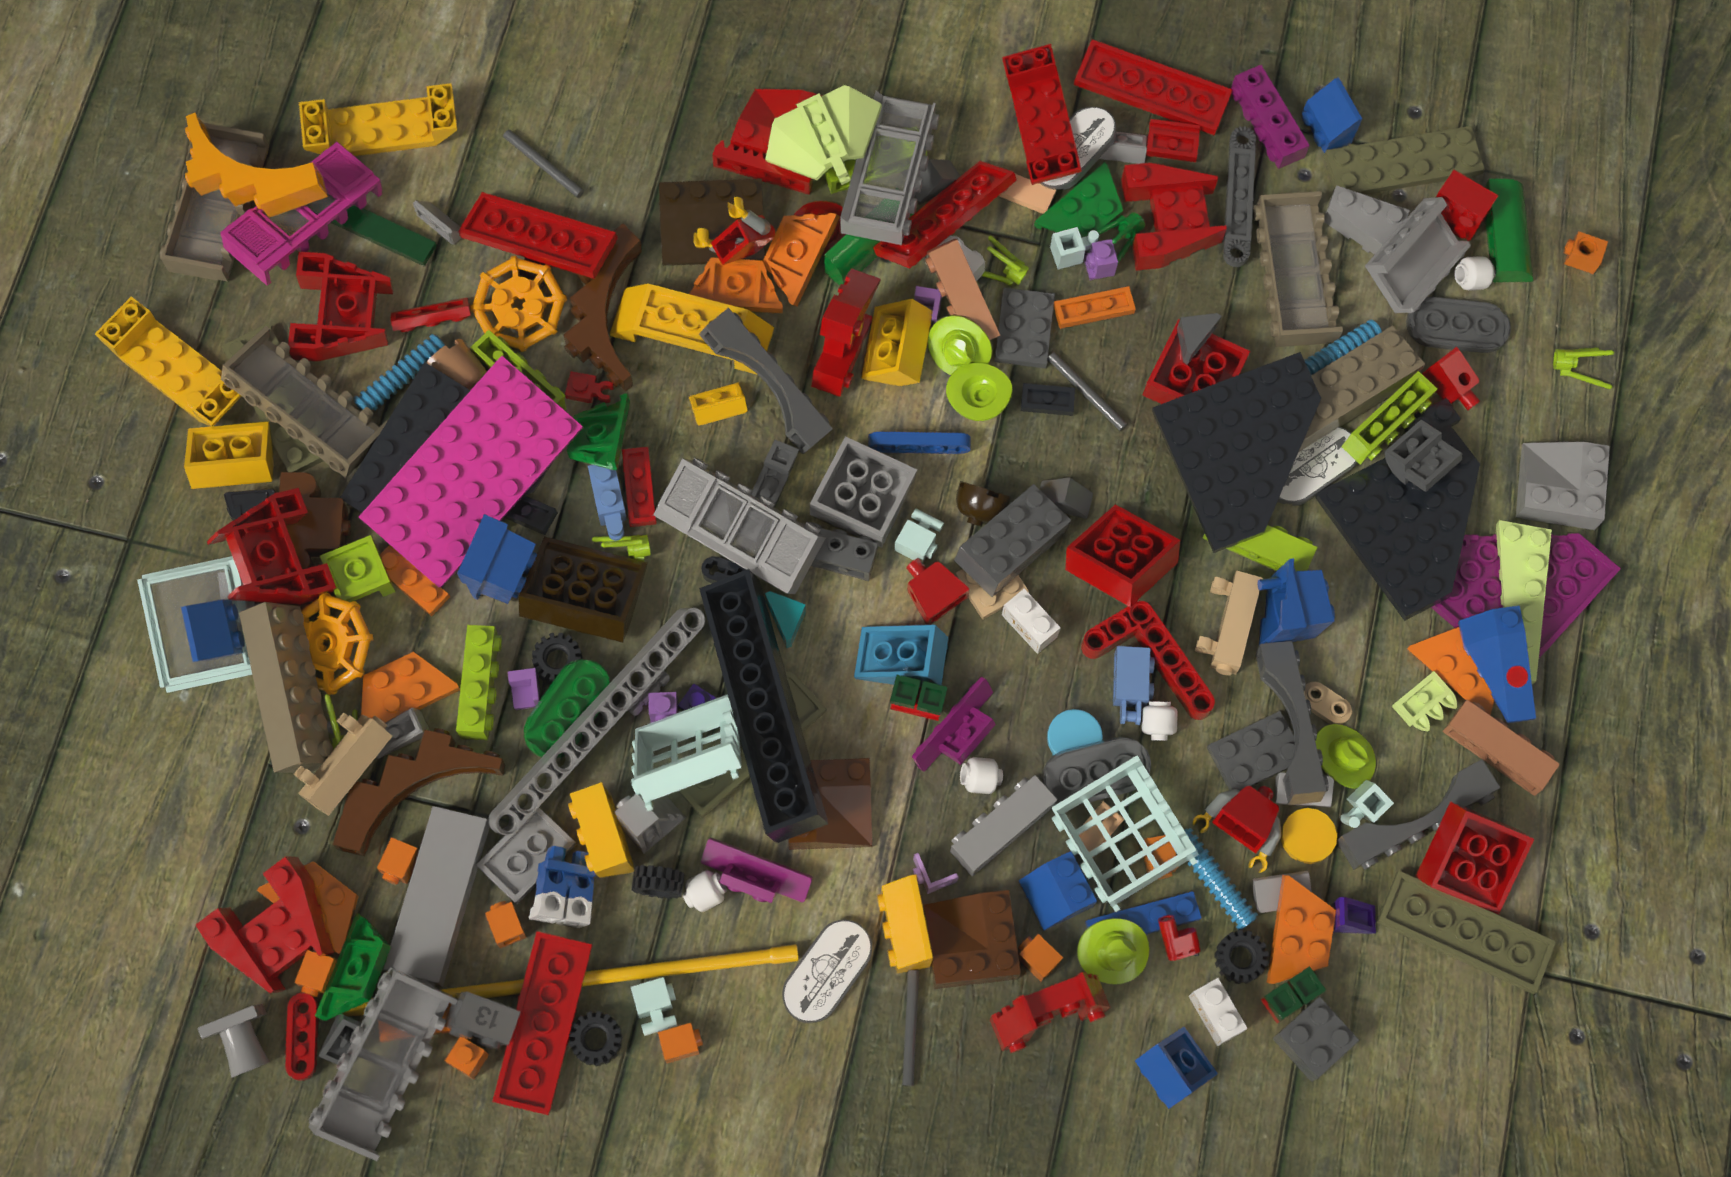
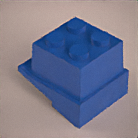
(496, 561)
(1295, 605)

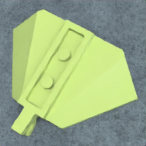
(824, 133)

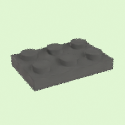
(1024, 328)
(1254, 752)

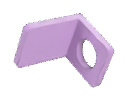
(922, 877)

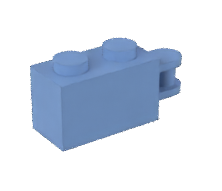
(608, 500)
(1131, 681)

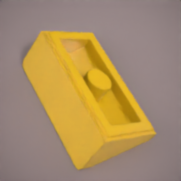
(718, 404)

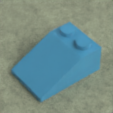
(902, 651)

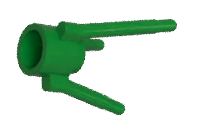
(1128, 228)

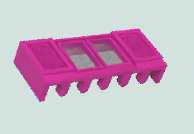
(268, 242)

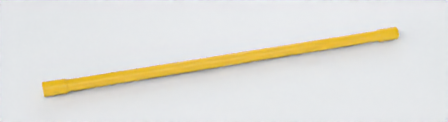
(774, 955)

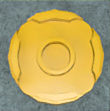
(1308, 835)

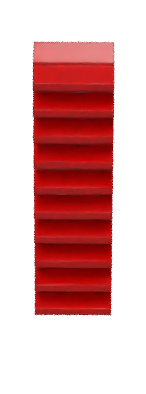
(758, 168)

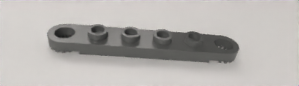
(1239, 196)

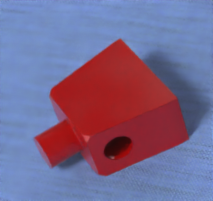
(1454, 378)
(934, 590)

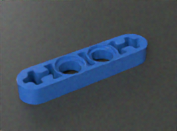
(920, 442)

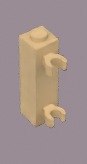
(1235, 623)
(345, 763)

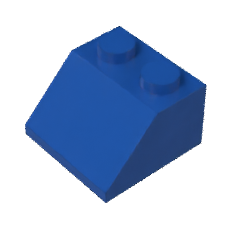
(1332, 116)
(212, 630)
(1058, 891)
(1176, 1067)

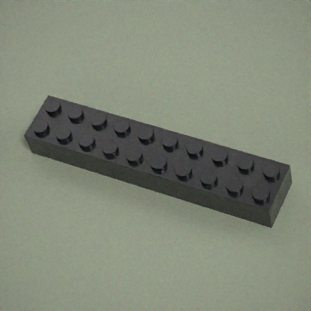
(763, 707)

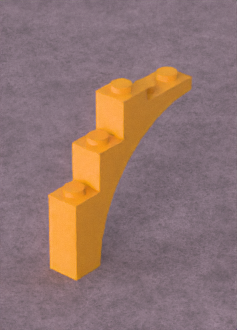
(271, 189)

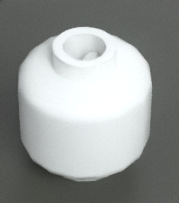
(1474, 273)
(1159, 720)
(981, 775)
(704, 891)

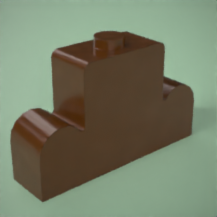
(323, 526)

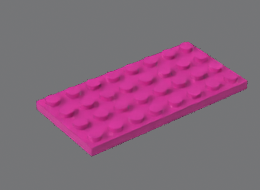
(468, 468)

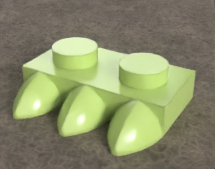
(1425, 700)

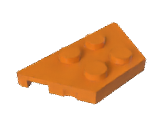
(797, 251)
(738, 284)
(1452, 664)
(402, 686)
(335, 900)
(1300, 932)

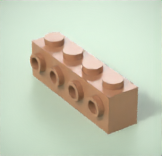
(960, 286)
(1501, 747)

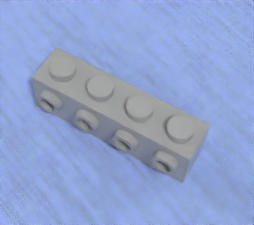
(1003, 825)

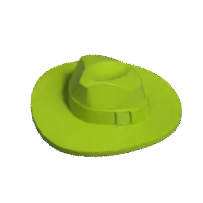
(957, 342)
(979, 391)
(1346, 755)
(1113, 950)

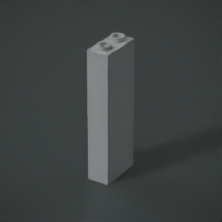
(437, 895)

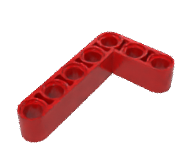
(1167, 647)

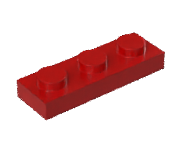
(430, 315)
(639, 486)

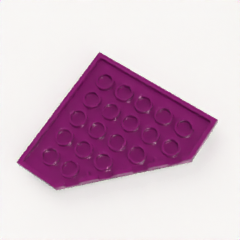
(1573, 580)

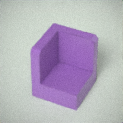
(931, 299)
(524, 688)

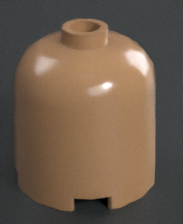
(458, 364)

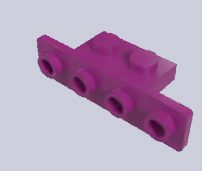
(960, 729)
(754, 873)

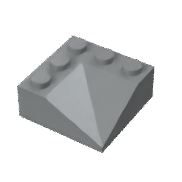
(1563, 483)
(862, 491)

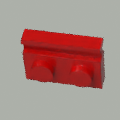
(1173, 140)

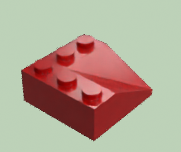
(756, 119)
(1212, 364)
(1122, 555)
(1474, 858)

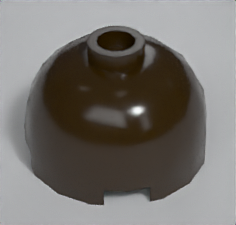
(979, 503)

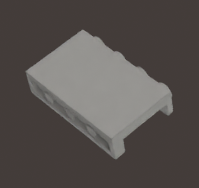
(1416, 257)

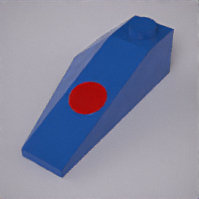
(1501, 654)

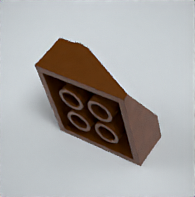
(847, 804)
(972, 940)

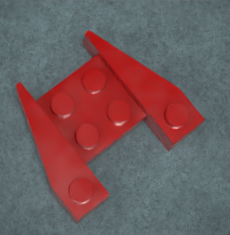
(1176, 210)
(344, 312)
(844, 332)
(267, 555)
(277, 934)
(1018, 1023)

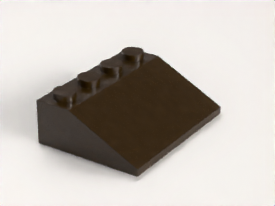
(702, 205)
(582, 589)

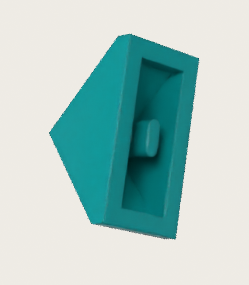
(786, 615)

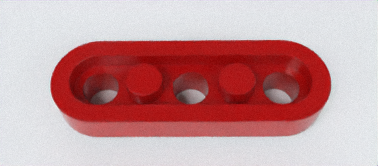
(297, 1024)

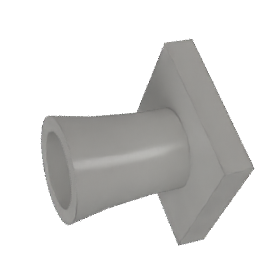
(239, 1039)

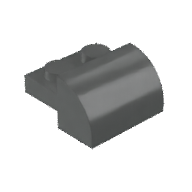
(1421, 456)

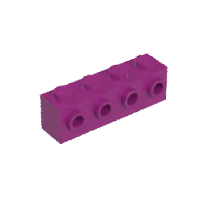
(1269, 117)

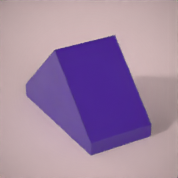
(1354, 916)

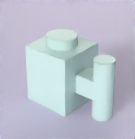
(1069, 247)
(916, 539)
(1367, 802)
(652, 1000)

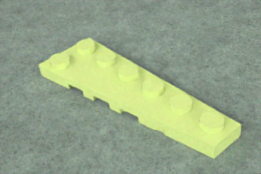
(1523, 578)

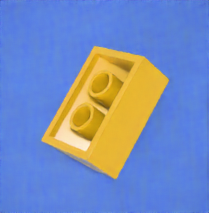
(897, 343)
(229, 455)
(600, 831)
(905, 925)

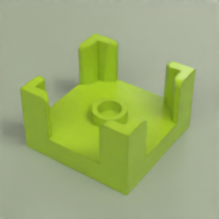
(358, 570)

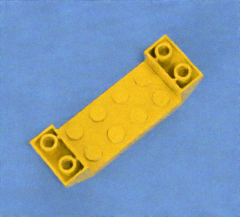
(380, 125)
(678, 319)
(167, 362)

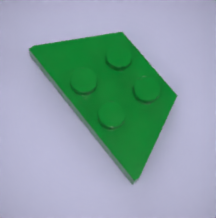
(1086, 206)
(602, 434)
(355, 970)

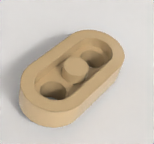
(1325, 704)

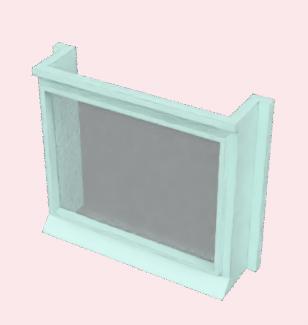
(162, 599)

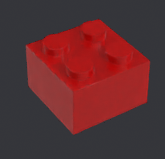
(1466, 204)

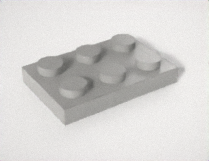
(516, 857)

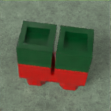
(916, 700)
(1293, 994)

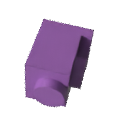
(1101, 260)
(662, 705)

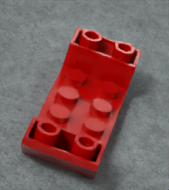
(1041, 114)

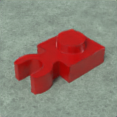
(584, 387)

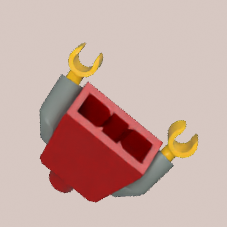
(741, 238)
(1248, 818)

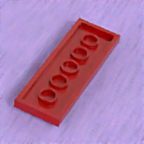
(1152, 87)
(948, 212)
(538, 235)
(544, 1024)

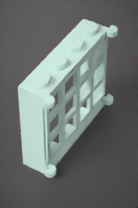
(693, 768)
(1160, 811)

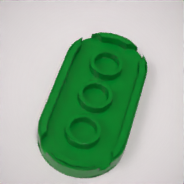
(563, 703)

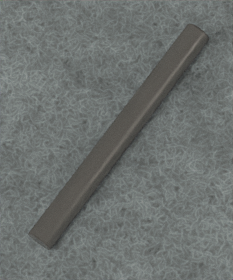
(543, 163)
(1087, 391)
(910, 1028)

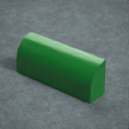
(1508, 232)
(849, 253)

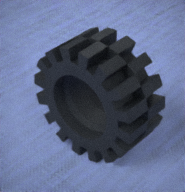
(546, 647)
(657, 881)
(1229, 969)
(591, 1021)

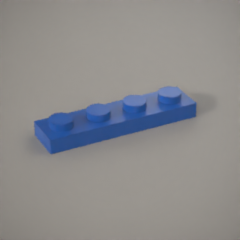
(1146, 916)

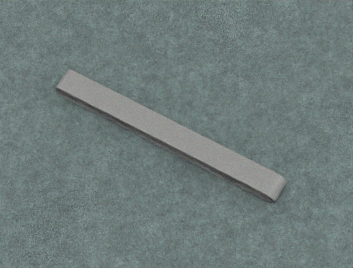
(585, 722)

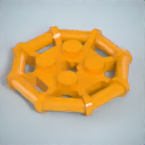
(520, 288)
(341, 641)

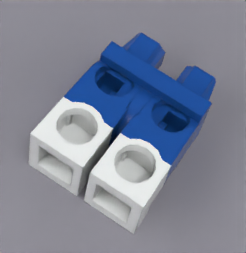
(563, 889)

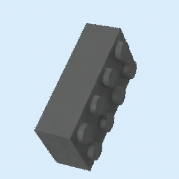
(1012, 540)

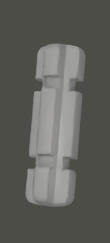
(660, 681)

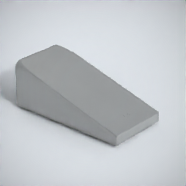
(404, 730)

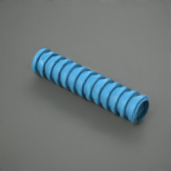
(1342, 346)
(398, 375)
(1220, 885)

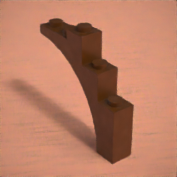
(591, 305)
(436, 759)

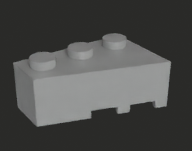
(1363, 218)
(645, 826)

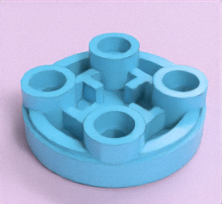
(1072, 730)

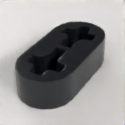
(724, 565)

